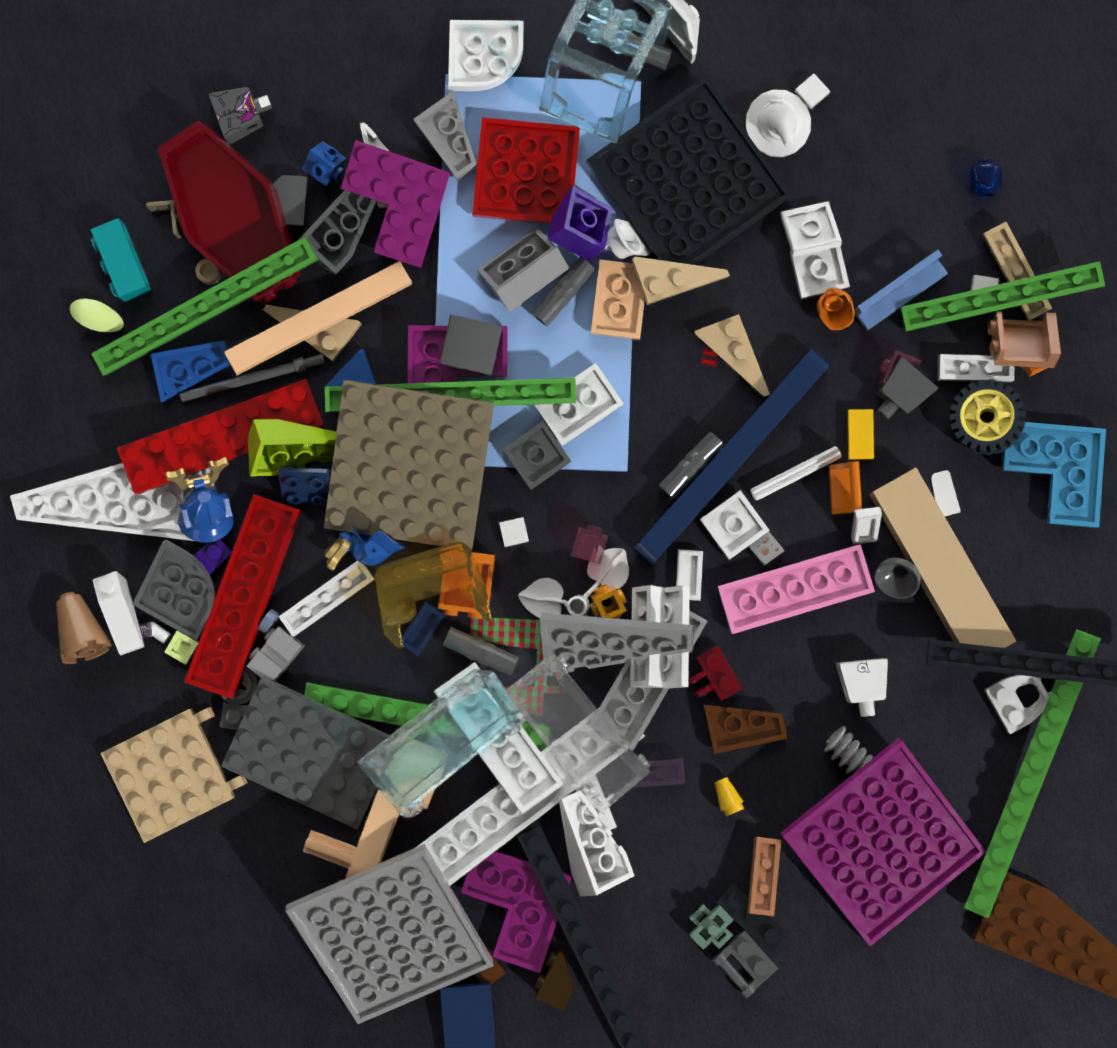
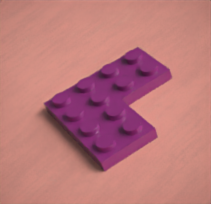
(411, 195)
(425, 350)
(529, 918)

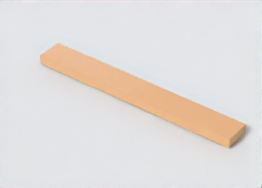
(318, 318)

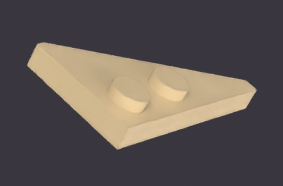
(666, 279)

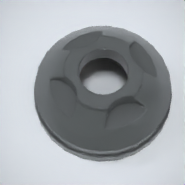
(895, 584)

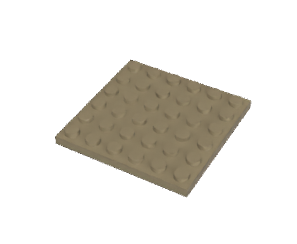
(408, 464)

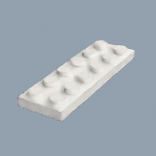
(515, 762)

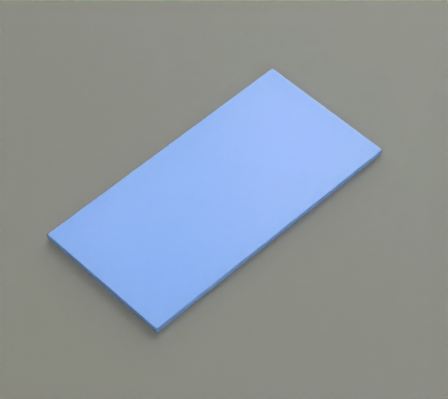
(470, 242)

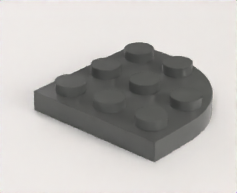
(177, 591)

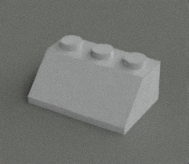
(523, 269)

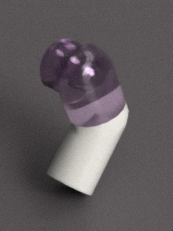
(153, 629)

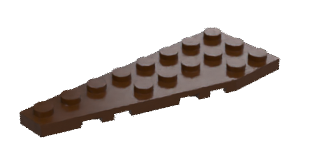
(1047, 933)

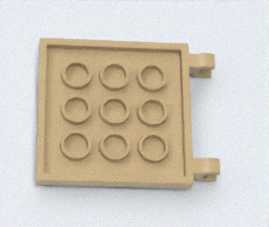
(169, 774)

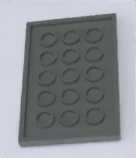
(305, 752)

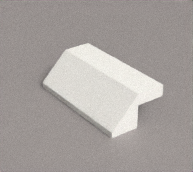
(664, 606)

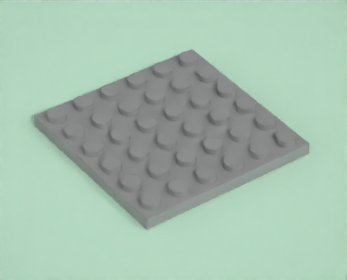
(390, 934)

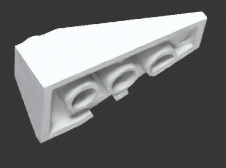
(592, 852)

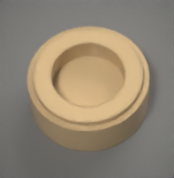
(207, 272)

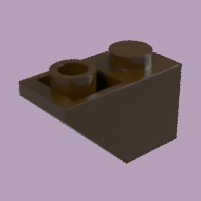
(557, 982)

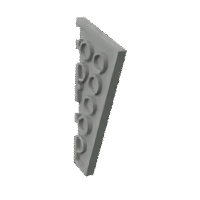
(610, 641)

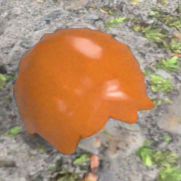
(836, 309)

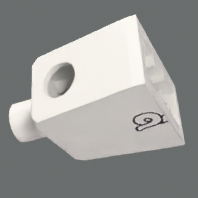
(864, 682)

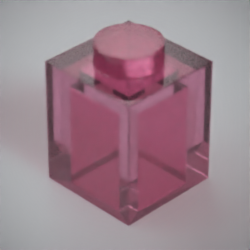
(589, 544)

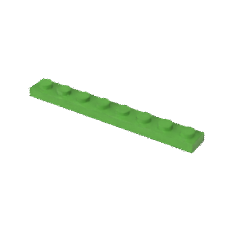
(1002, 296)

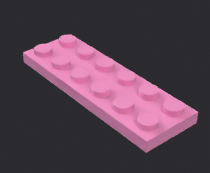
(795, 589)

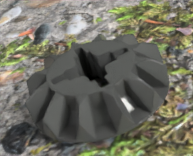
(242, 695)

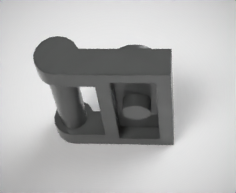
(750, 957)

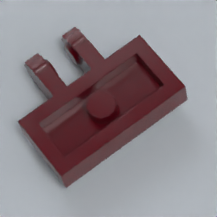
(718, 673)

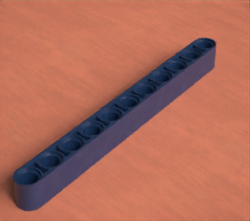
(731, 456)

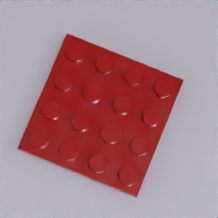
(524, 169)

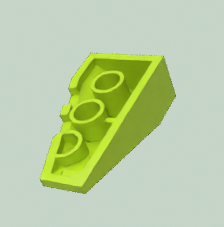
(286, 445)

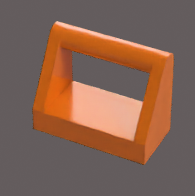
(845, 488)

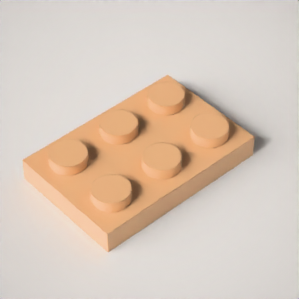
(617, 301)

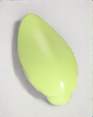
(96, 315)

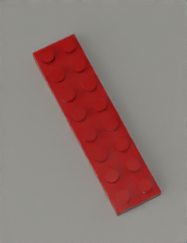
(213, 436)
(242, 596)

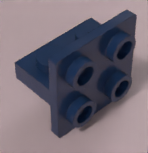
(306, 484)

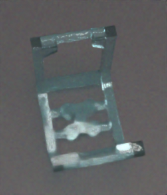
(617, 40)

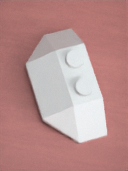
(682, 27)

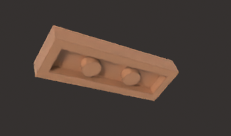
(764, 876)

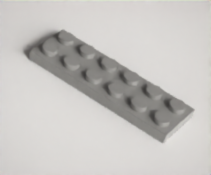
(632, 708)

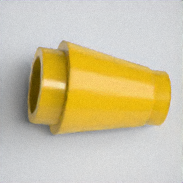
(728, 797)

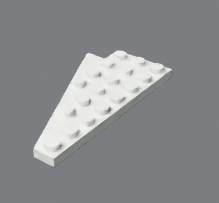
(106, 503)

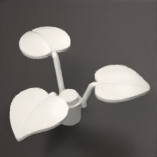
(546, 593)

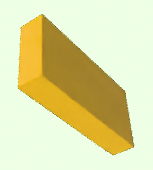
(860, 434)

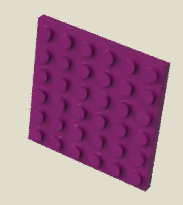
(883, 842)

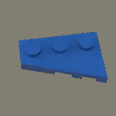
(187, 366)

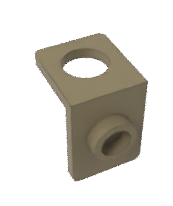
(166, 206)

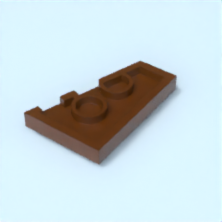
(742, 728)

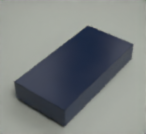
(422, 628)

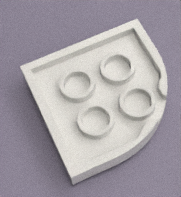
(483, 53)

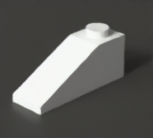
(119, 611)

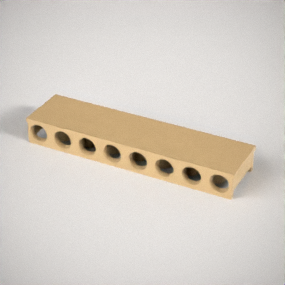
(941, 561)

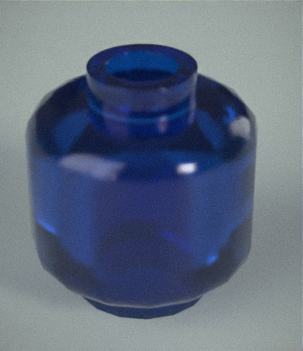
(986, 178)

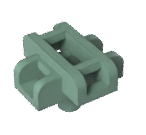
(711, 926)

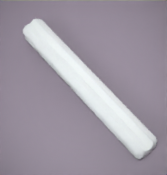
(796, 473)

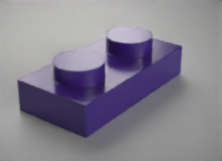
(213, 555)

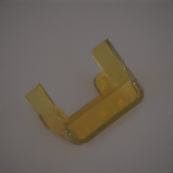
(424, 576)

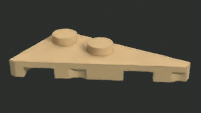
(329, 341)
(732, 345)

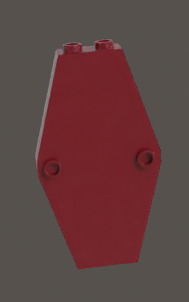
(225, 204)

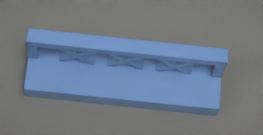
(900, 291)

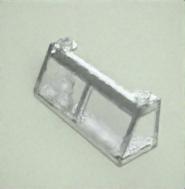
(577, 733)

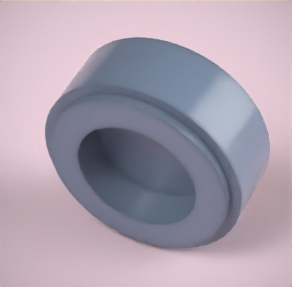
(269, 621)

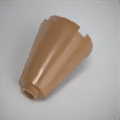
(79, 630)

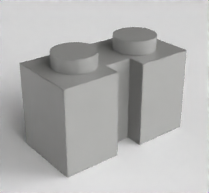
(275, 654)

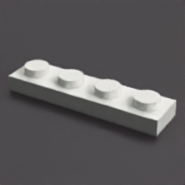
(326, 598)

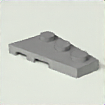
(447, 135)

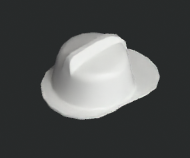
(625, 241)

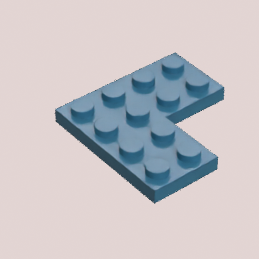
(1075, 467)

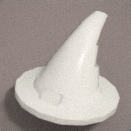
(778, 123)

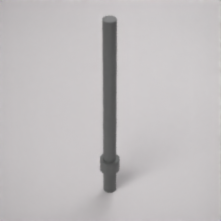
(298, 365)

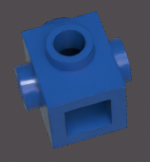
(324, 163)

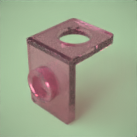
(887, 364)

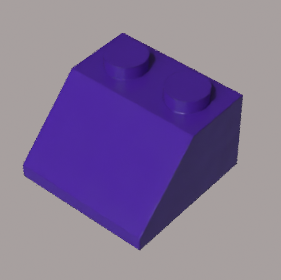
(581, 224)

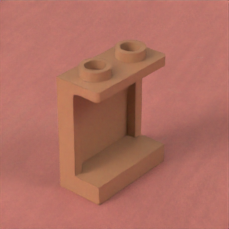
(1024, 341)

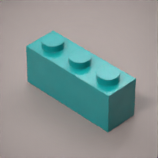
(120, 260)

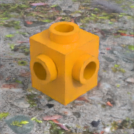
(614, 609)

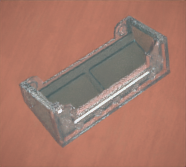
(441, 740)

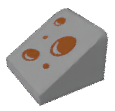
(766, 548)

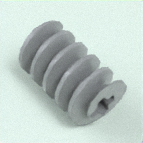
(847, 750)

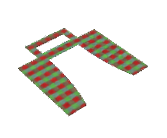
(509, 632)

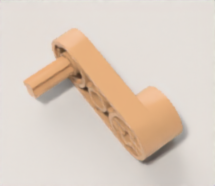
(371, 844)

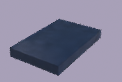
(468, 1015)

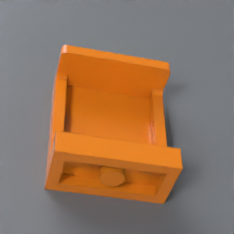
(453, 601)

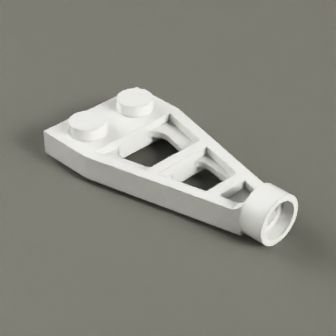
(1008, 706)

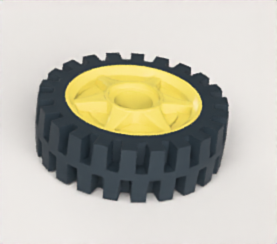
(993, 398)

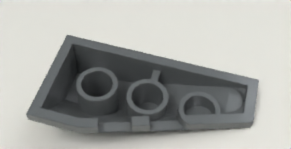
(339, 230)

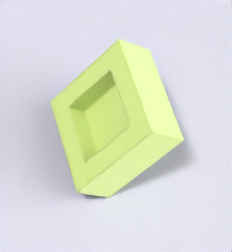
(182, 647)

